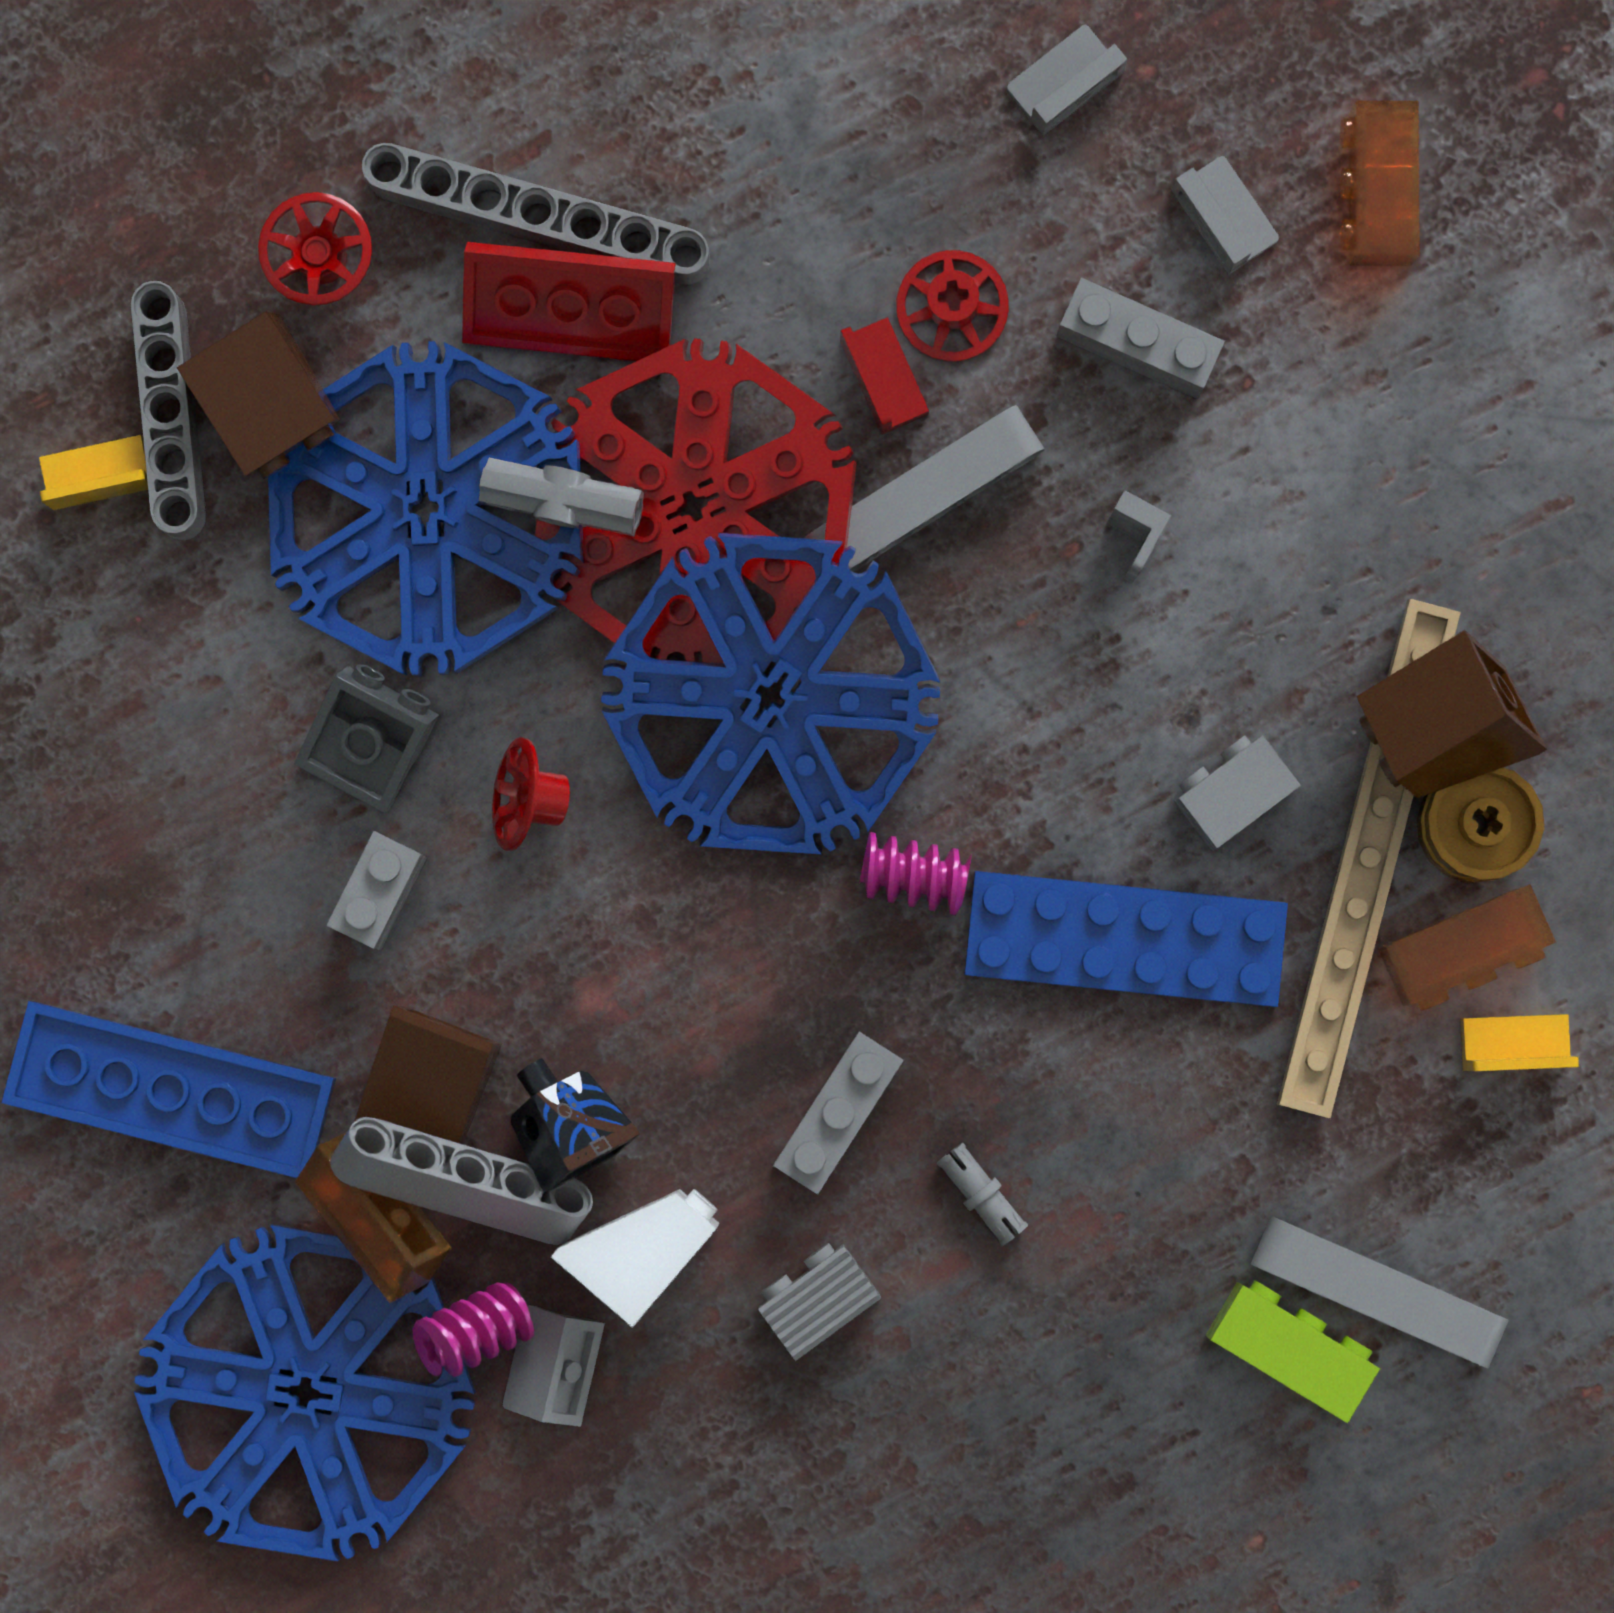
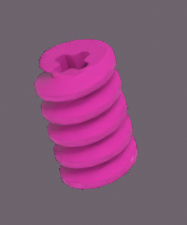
(914, 873)
(473, 1328)

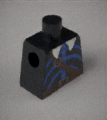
(567, 1125)

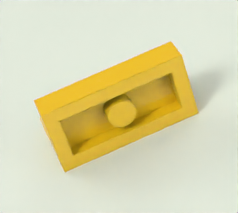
(94, 473)
(1516, 1043)

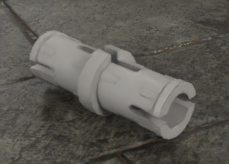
(982, 1194)

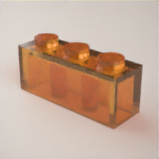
(1381, 183)
(1468, 948)
(383, 1234)

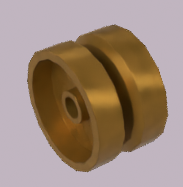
(1511, 831)

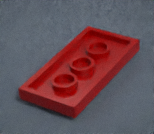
(566, 302)

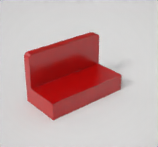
(883, 375)

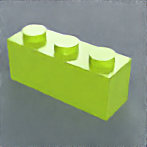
(1294, 1349)

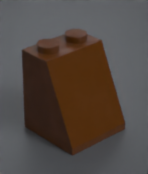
(260, 395)
(1448, 718)
(428, 1075)

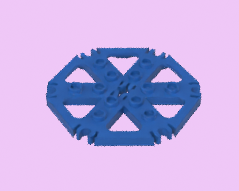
(384, 532)
(819, 699)
(275, 1430)

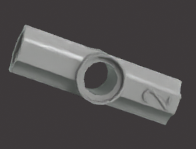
(561, 496)

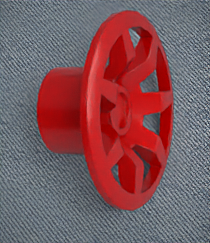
(315, 250)
(952, 304)
(533, 795)

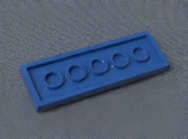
(1126, 939)
(167, 1090)

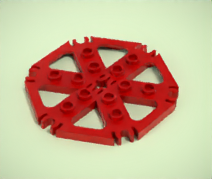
(697, 457)

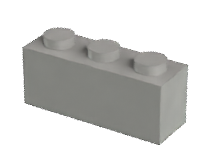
(1139, 338)
(838, 1112)

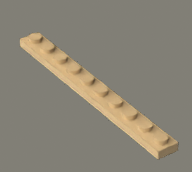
(1356, 901)

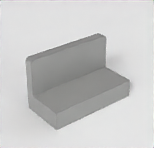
(1066, 78)
(1224, 213)
(1140, 522)
(554, 1369)

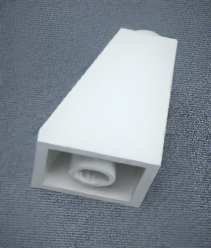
(640, 1252)

